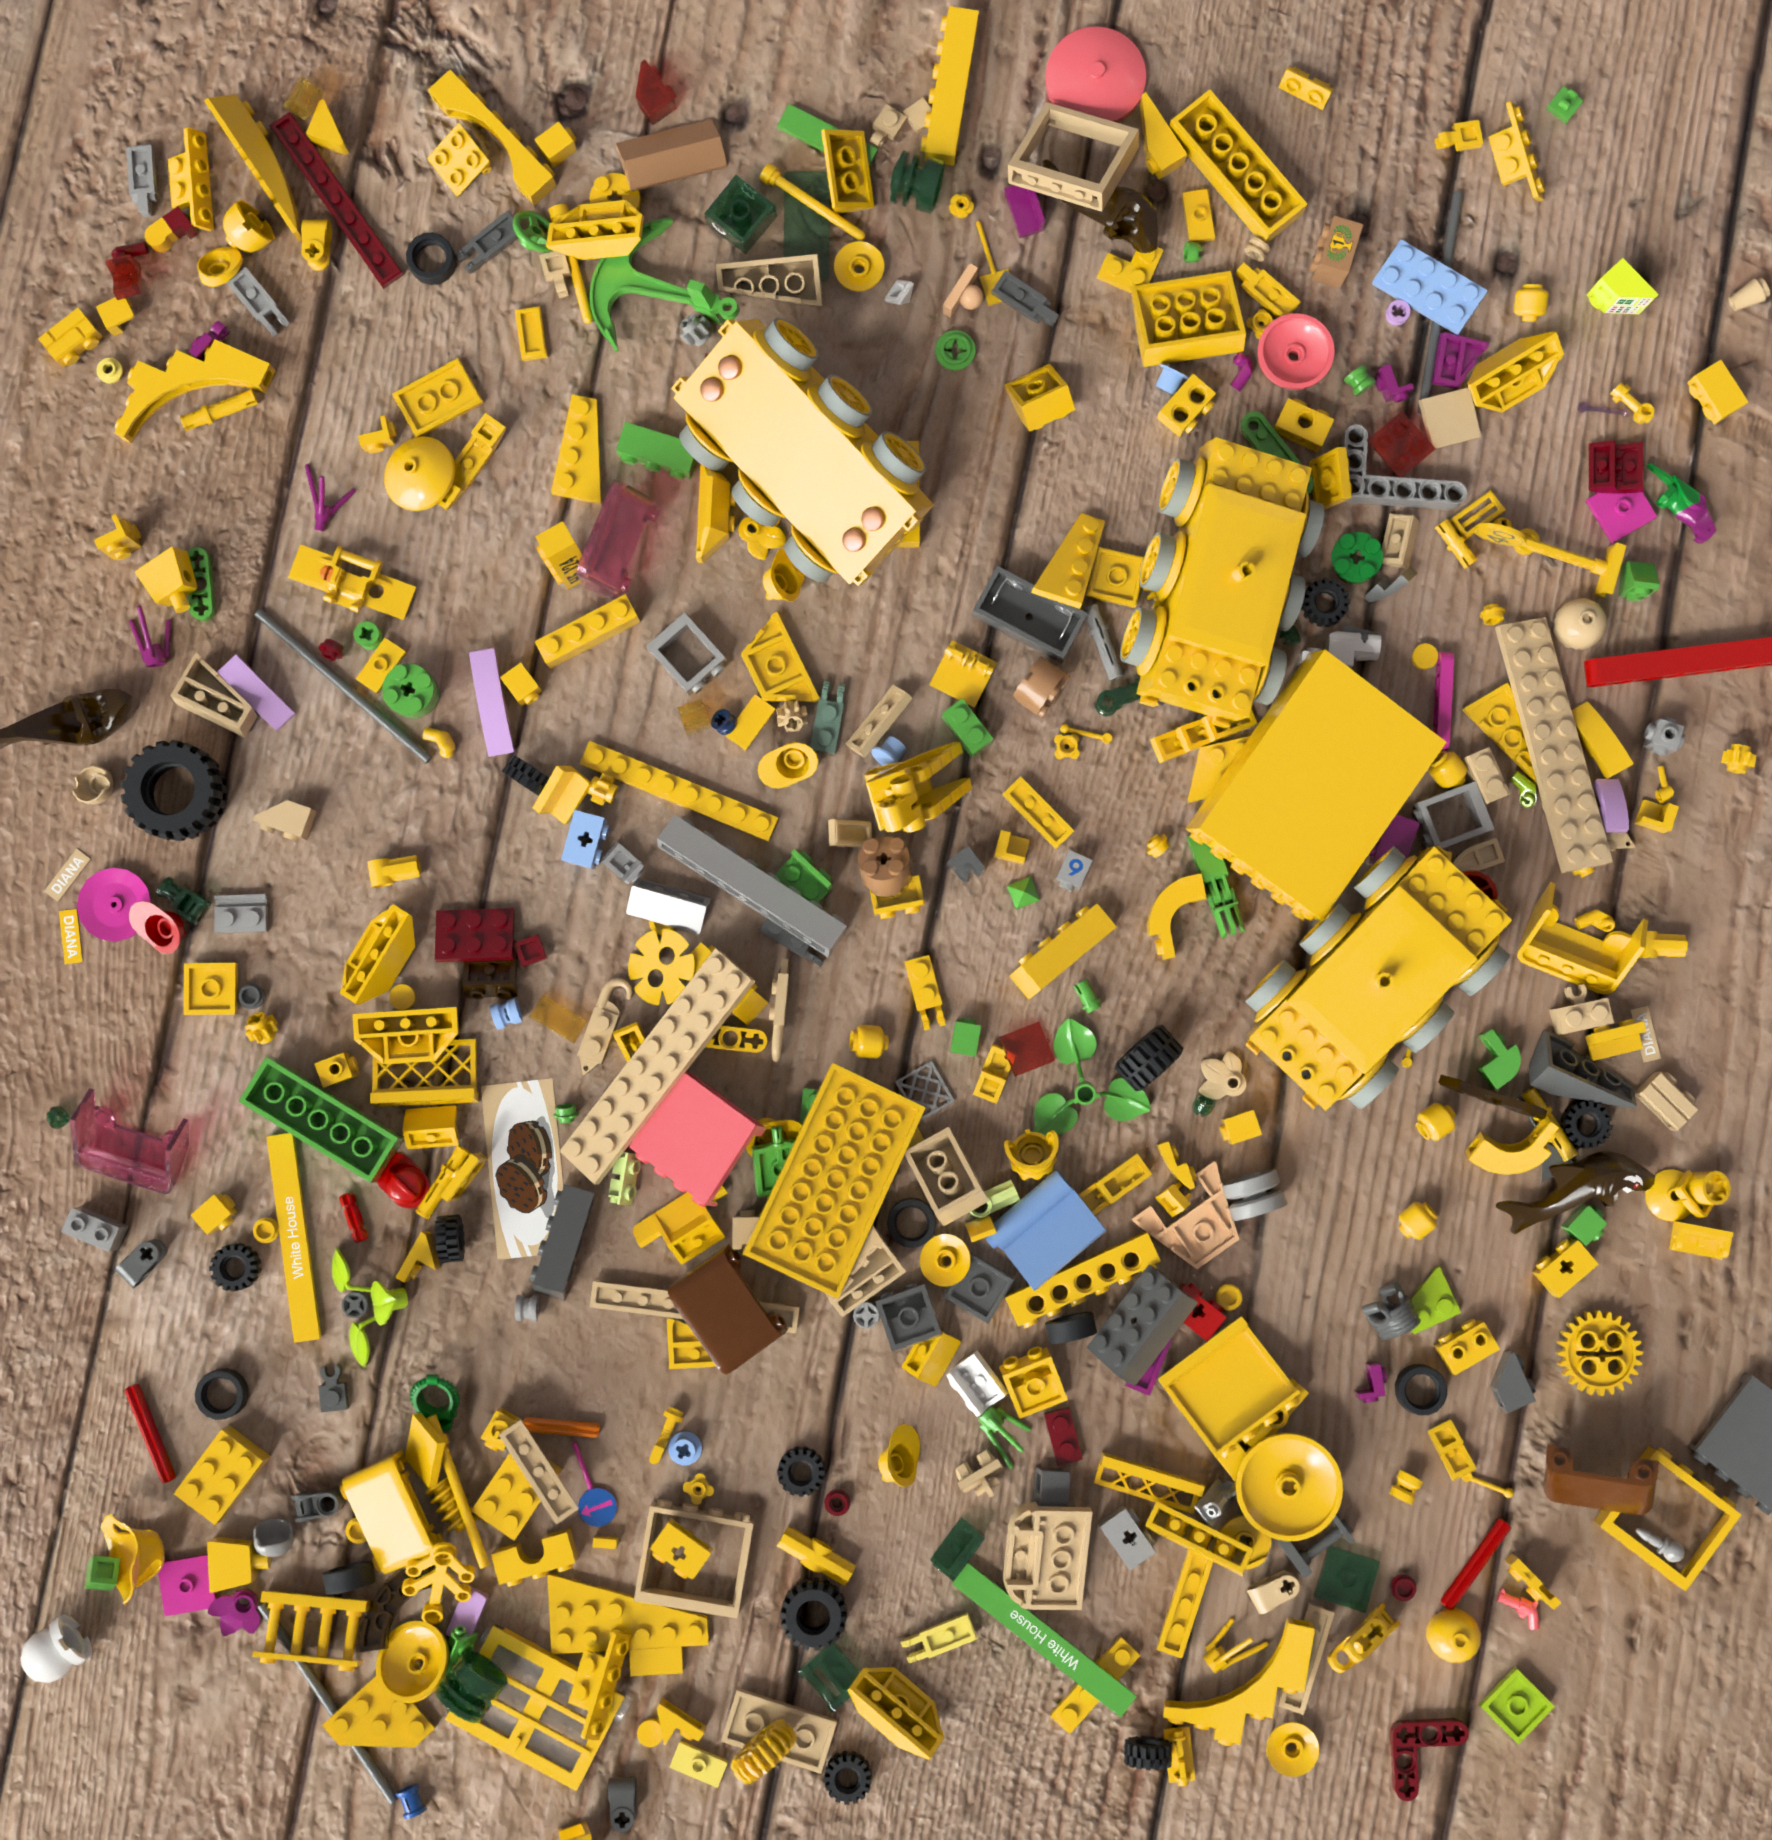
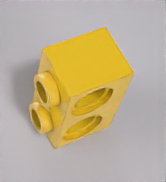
(1183, 403)

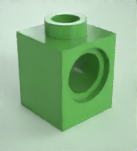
(965, 1037)

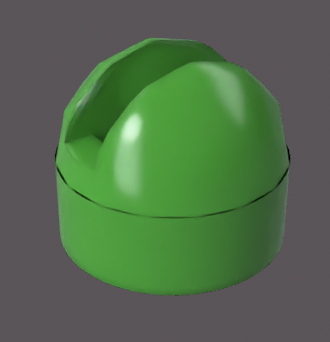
(1191, 252)

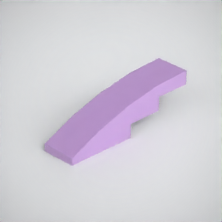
(491, 701)

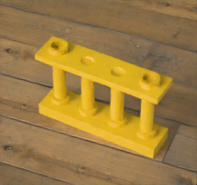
(302, 1605)

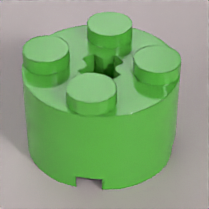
(407, 677)

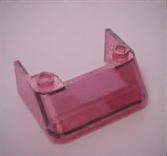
(615, 539)
(124, 1152)

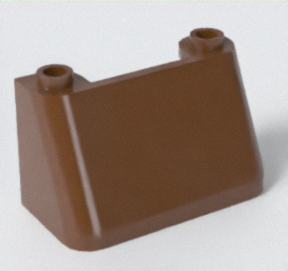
(724, 1311)
(1597, 1491)

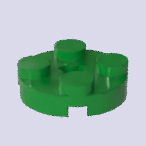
(1364, 570)

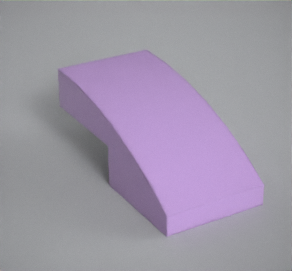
(1613, 805)

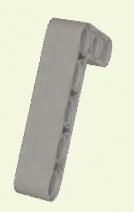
(1389, 485)

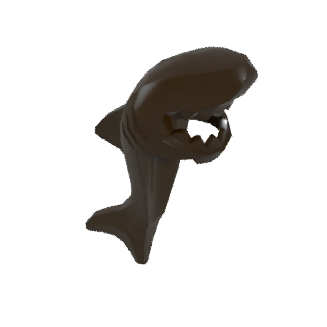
(1125, 217)
(75, 721)

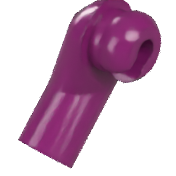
(1244, 370)

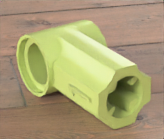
(999, 1197)

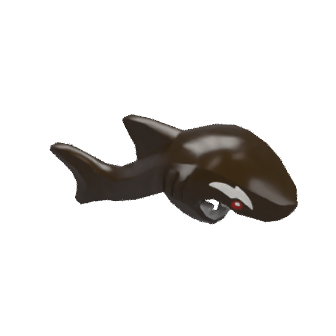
(1594, 1175)

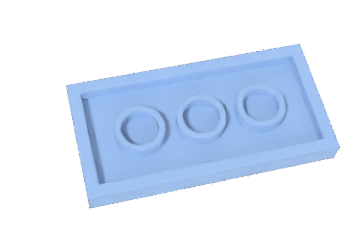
(1429, 287)

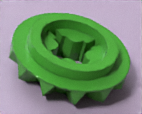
(964, 344)

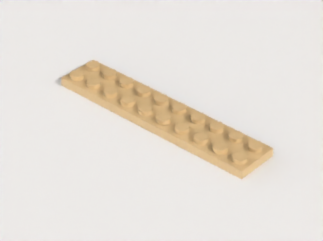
(1553, 745)
(657, 1066)

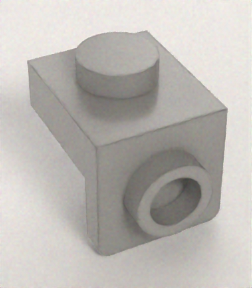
(623, 863)

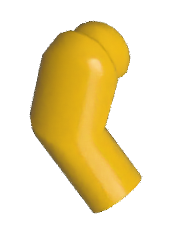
(442, 739)

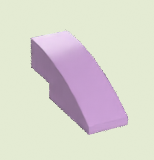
(256, 692)

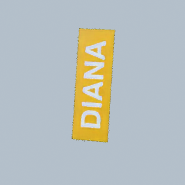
(70, 936)

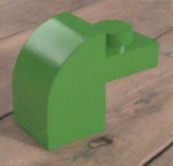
(1503, 1064)

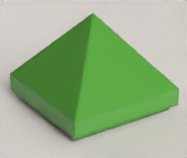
(1023, 893)

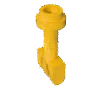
(673, 1415)

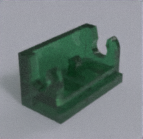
(957, 1548)

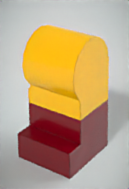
(168, 230)

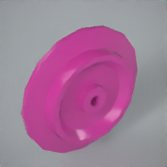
(98, 902)

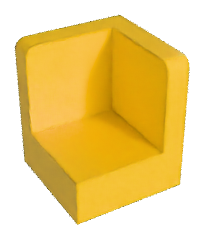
(115, 313)
(1656, 816)
(1011, 848)

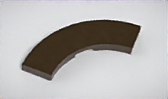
(1491, 1097)
(383, 1611)

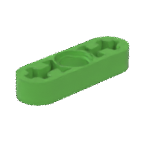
(195, 603)

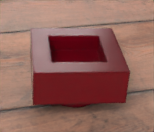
(530, 950)

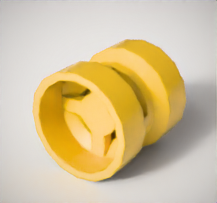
(1408, 1481)

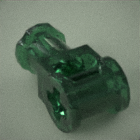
(1120, 697)
(185, 902)

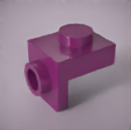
(1387, 384)
(1376, 1379)

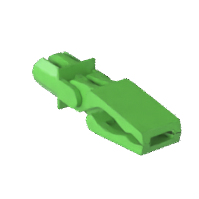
(1213, 872)

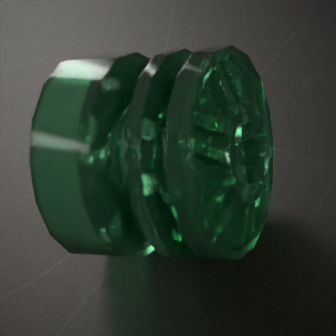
(917, 181)
(471, 1686)

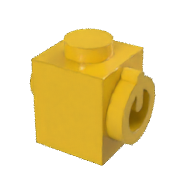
(500, 1422)

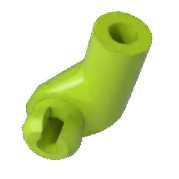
(1527, 789)

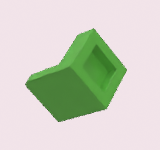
(102, 1573)

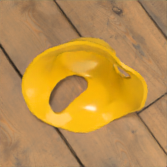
(139, 1554)

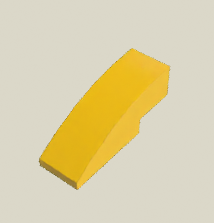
(1600, 741)

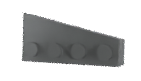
(562, 1242)

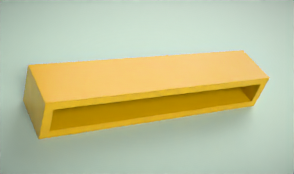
(951, 84)

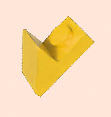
(422, 1251)
(673, 1717)

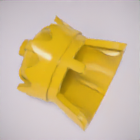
(1033, 1154)

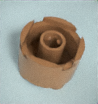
(1041, 687)
(885, 865)

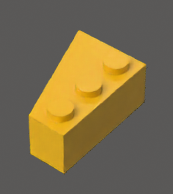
(750, 1004)

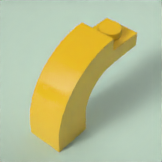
(1181, 892)
(1514, 1157)

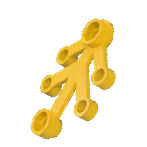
(441, 1555)

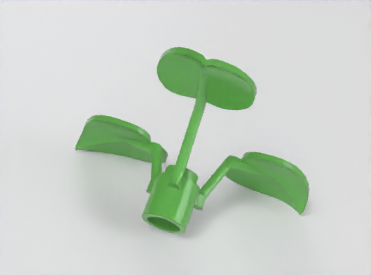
(1052, 1112)

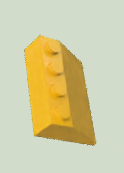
(1188, 319)

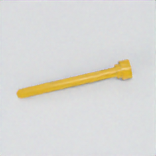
(771, 176)
(556, 213)

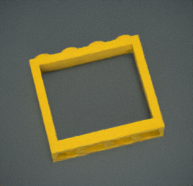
(1707, 1548)

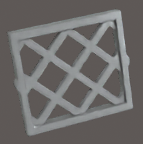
(914, 1073)

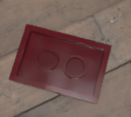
(474, 935)

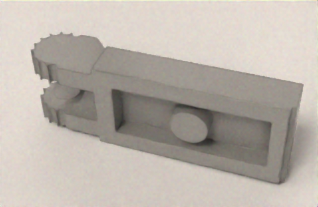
(256, 299)

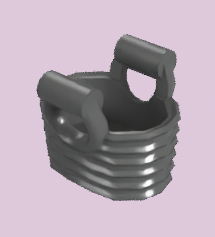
(1392, 1319)

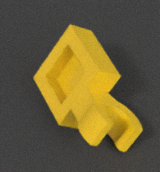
(1463, 135)

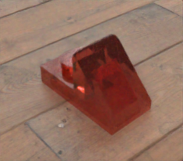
(126, 276)

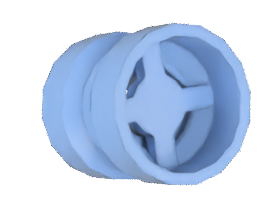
(506, 1013)

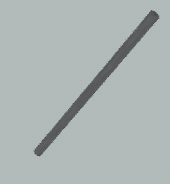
(1436, 328)
(340, 683)
(331, 1708)

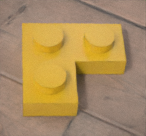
(1127, 274)

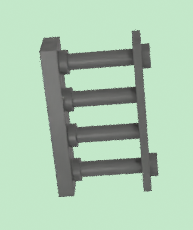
(1302, 1558)

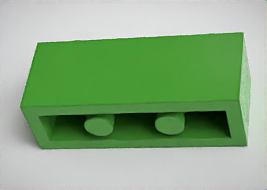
(655, 451)

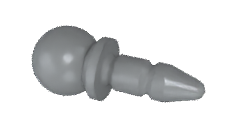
(1672, 1550)

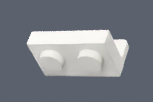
(976, 1383)

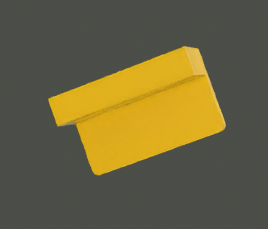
(562, 793)
(430, 1127)
(931, 1358)

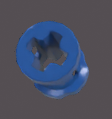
(411, 1801)

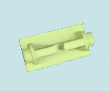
(624, 1190)

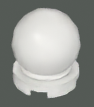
(53, 1651)

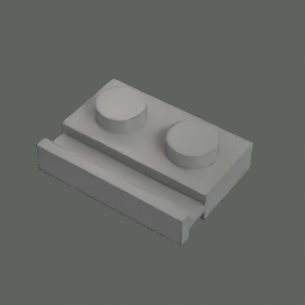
(240, 913)

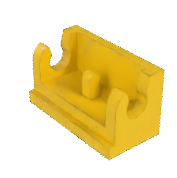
(1700, 1240)

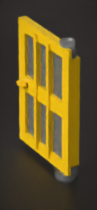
(533, 1710)

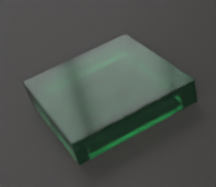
(1346, 1578)

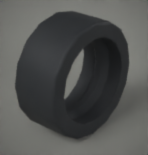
(423, 241)
(911, 1242)
(1071, 1327)
(1400, 1389)
(203, 1402)
(349, 1577)

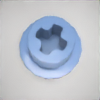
(1170, 379)
(889, 752)
(685, 1448)

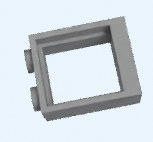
(670, 635)
(1476, 808)

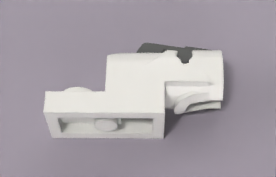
(1350, 644)

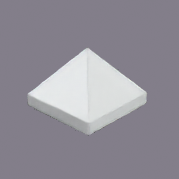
(900, 292)

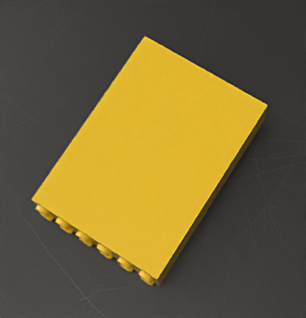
(1315, 786)

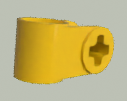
(316, 242)

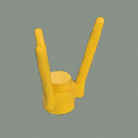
(1220, 1659)

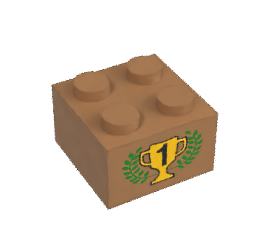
(1335, 251)

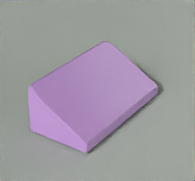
(469, 1612)

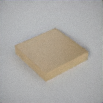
(1450, 418)

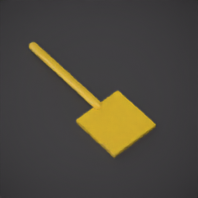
(990, 280)

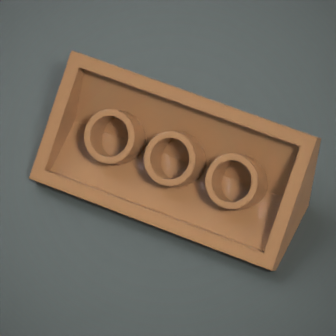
(671, 155)

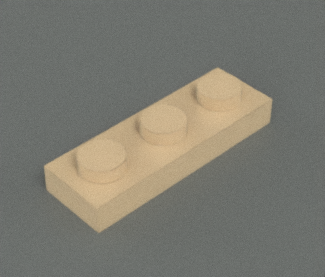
(879, 721)

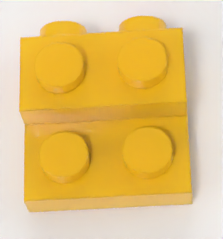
(1032, 1381)

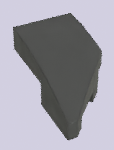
(1386, 588)

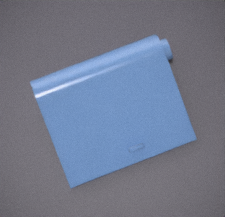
(1046, 1229)

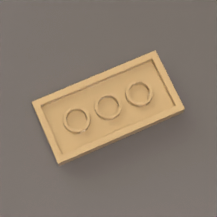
(754, 1712)

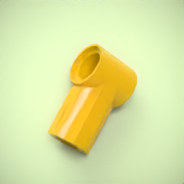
(385, 871)
(1664, 945)

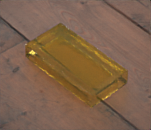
(558, 1018)

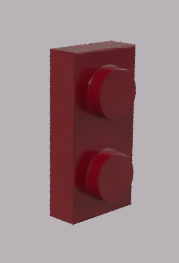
(1063, 1436)

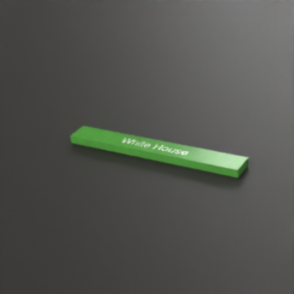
(1044, 1640)

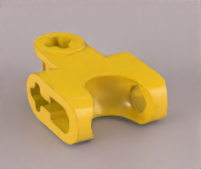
(1364, 1638)

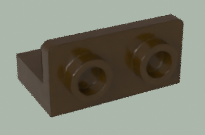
(490, 979)

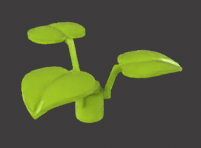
(383, 1301)

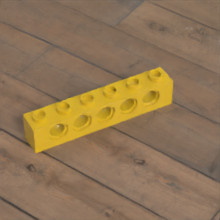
(1139, 1244)

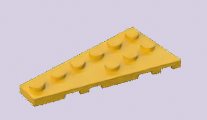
(587, 1615)

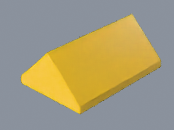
(847, 170)

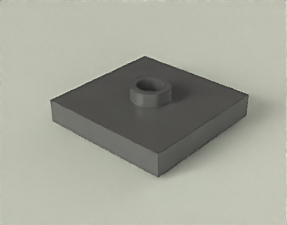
(980, 1289)

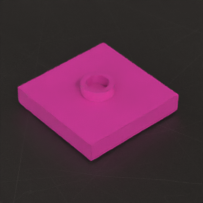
(1620, 513)
(185, 1585)

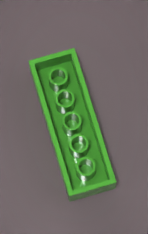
(321, 1119)

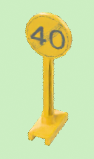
(1606, 569)

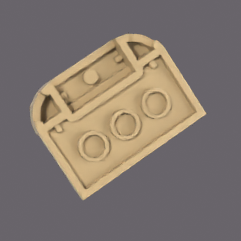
(1047, 1556)

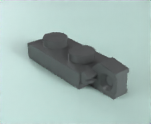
(1024, 299)

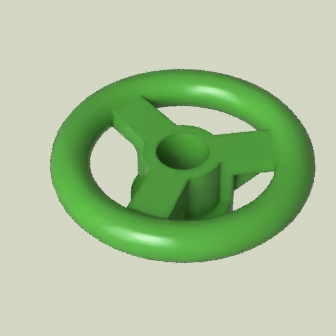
(533, 236)

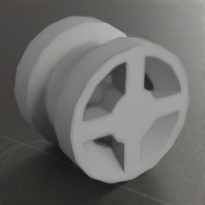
(527, 1308)
(868, 1317)

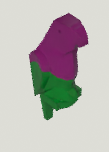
(1685, 504)

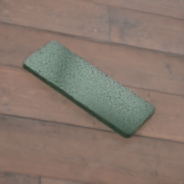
(804, 228)

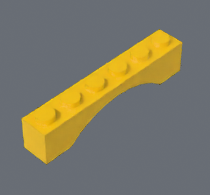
(459, 102)

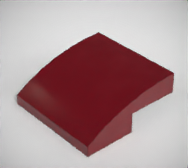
(1616, 467)

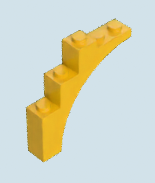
(185, 373)
(1257, 1697)

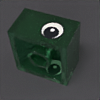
(740, 214)

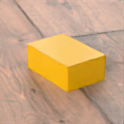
(605, 1542)

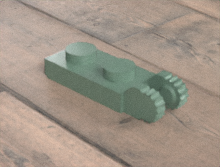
(828, 720)

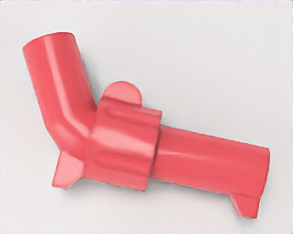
(1522, 1606)

